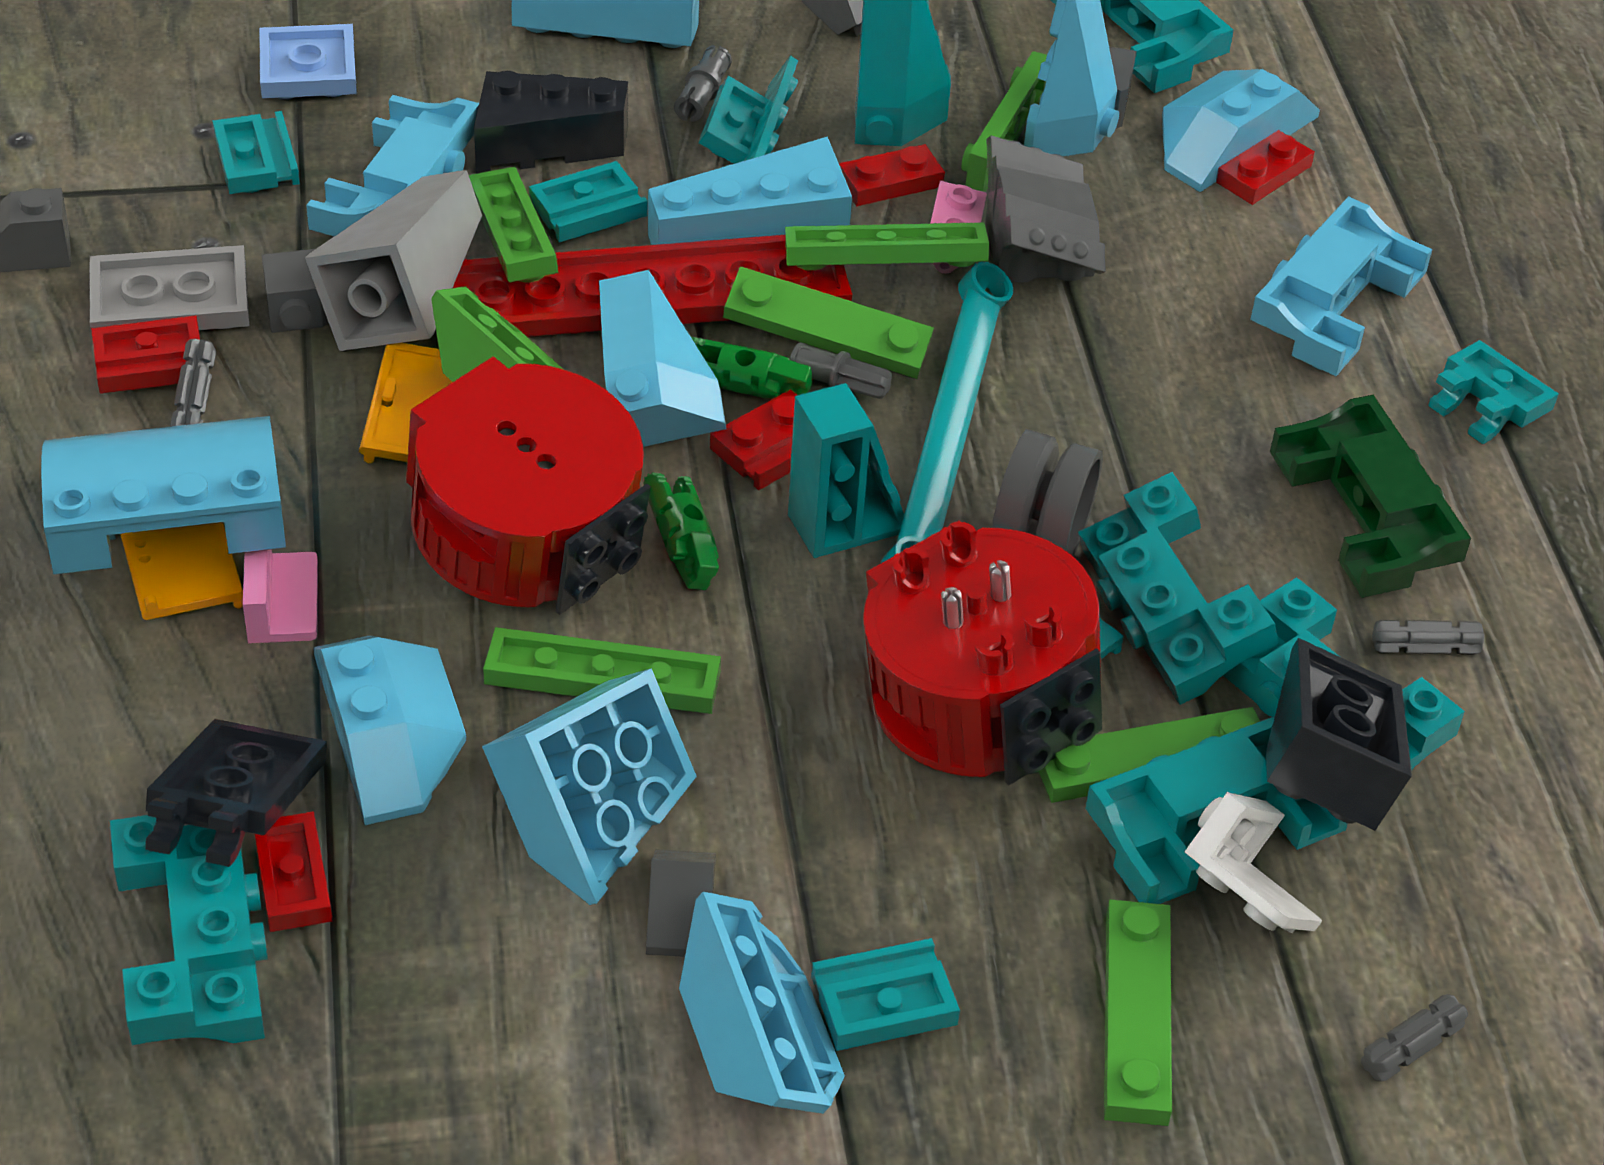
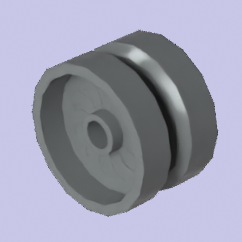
(1049, 493)

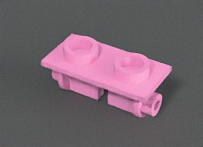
(956, 205)

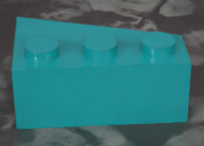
(839, 475)

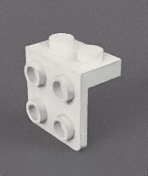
(1225, 846)

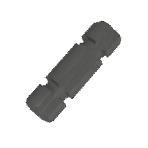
(193, 382)
(1428, 636)
(1414, 1037)

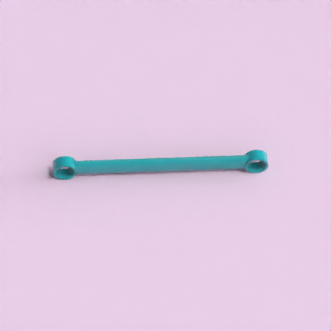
(954, 404)

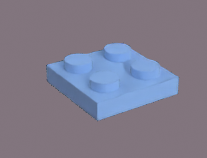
(307, 61)

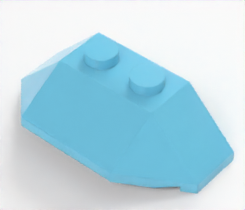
(1226, 119)
(391, 721)
(755, 1011)

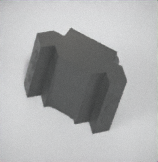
(1040, 215)

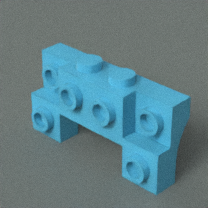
(414, 144)
(1328, 274)

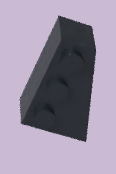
(548, 118)

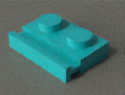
(255, 152)
(588, 201)
(884, 994)

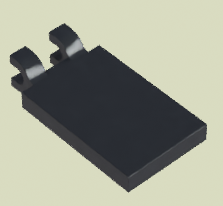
(230, 782)

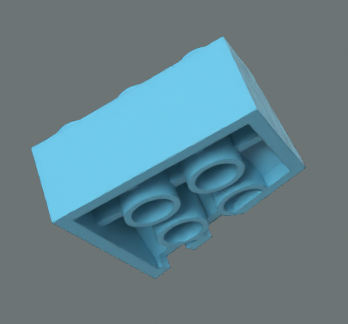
(592, 779)

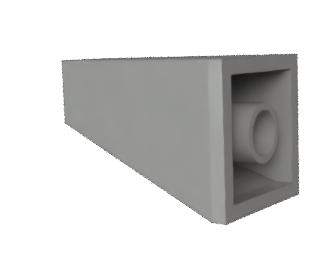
(389, 263)

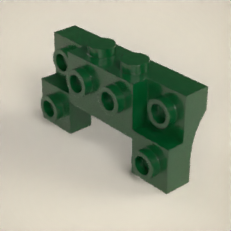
(1383, 486)

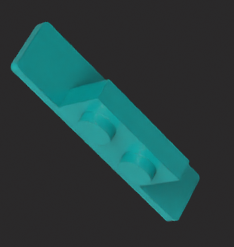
(744, 120)

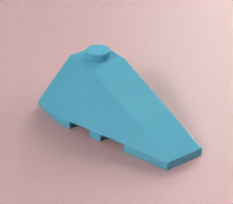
(655, 363)

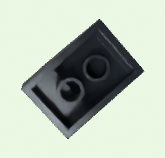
(1339, 737)

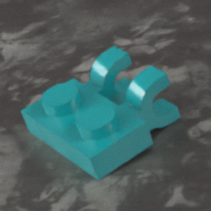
(1501, 385)

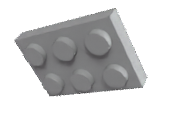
(170, 286)

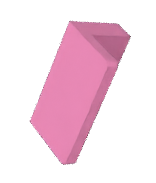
(280, 596)

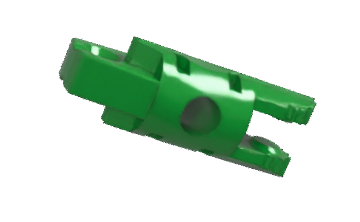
(754, 370)
(684, 529)

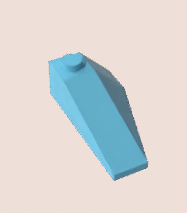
(1079, 85)

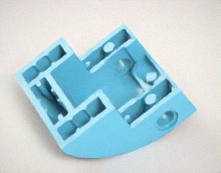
(159, 482)

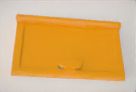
(404, 380)
(182, 569)

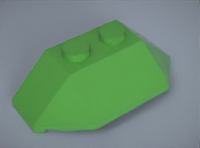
(474, 333)

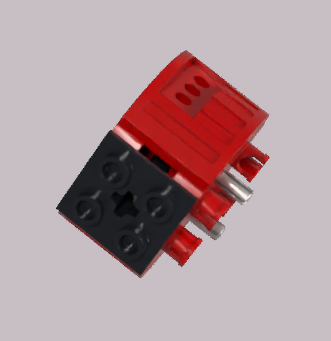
(526, 485)
(984, 651)

